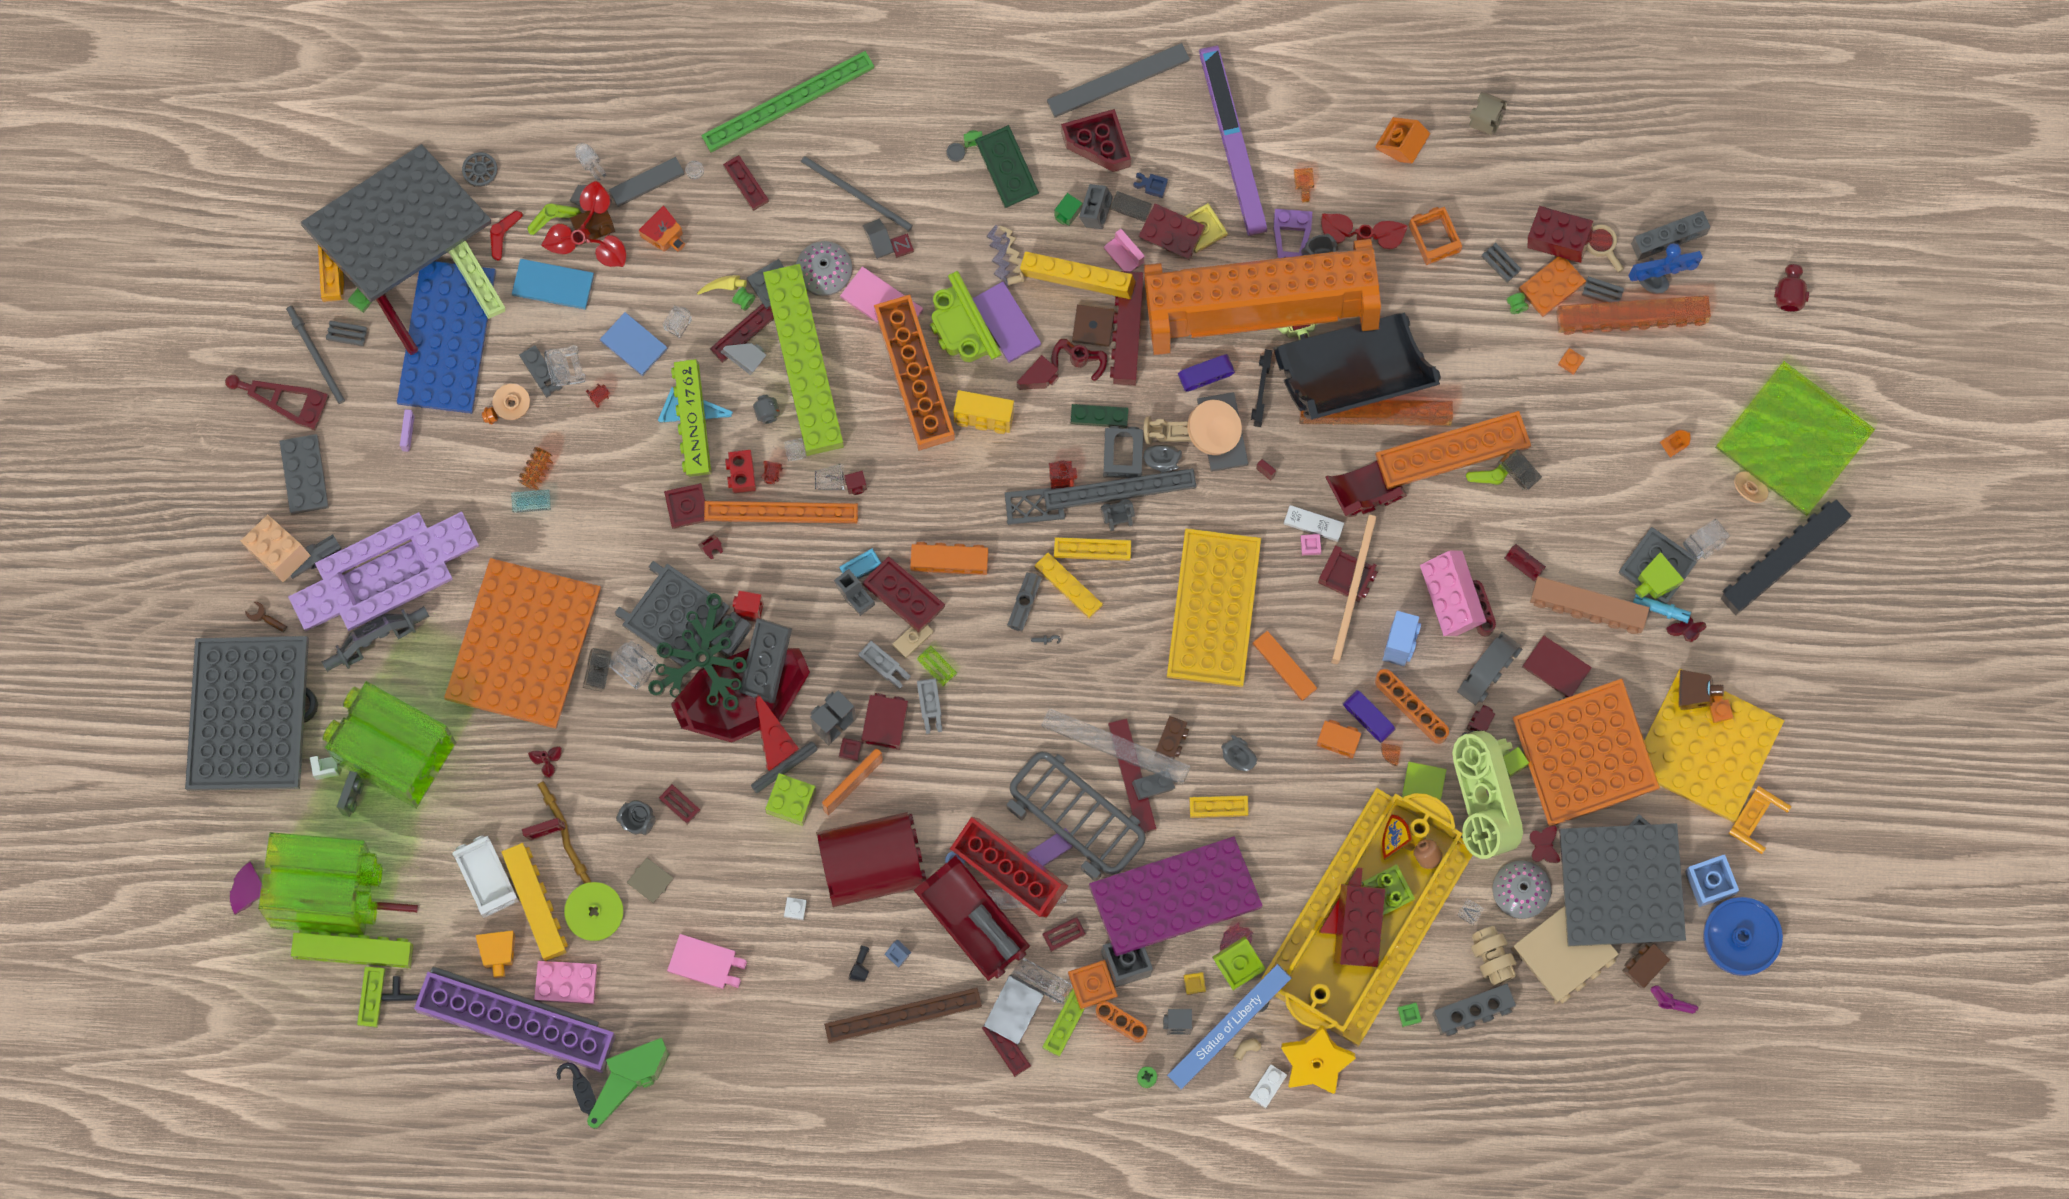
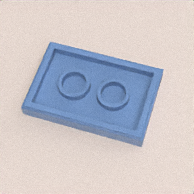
(633, 344)

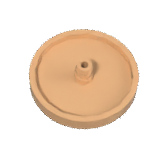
(1214, 427)

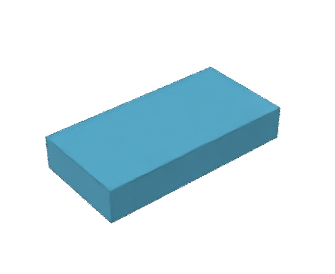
(862, 564)

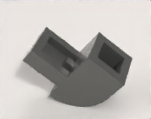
(853, 592)

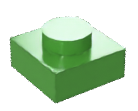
(969, 138)
(359, 300)
(1409, 1014)

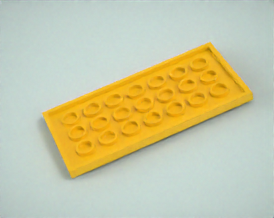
(1214, 607)

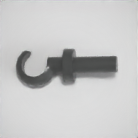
(1045, 639)

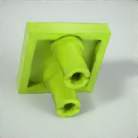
(1396, 888)

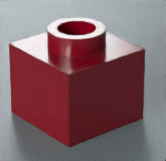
(855, 483)

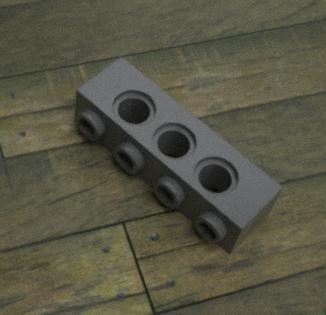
(1674, 232)
(1500, 994)

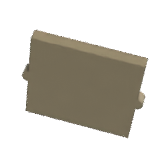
(650, 880)

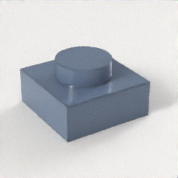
(898, 953)

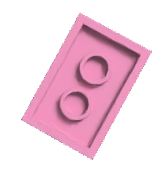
(565, 982)

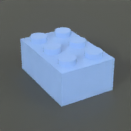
(1402, 639)

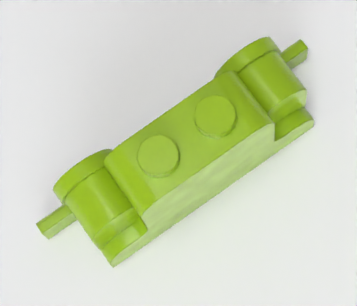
(961, 324)

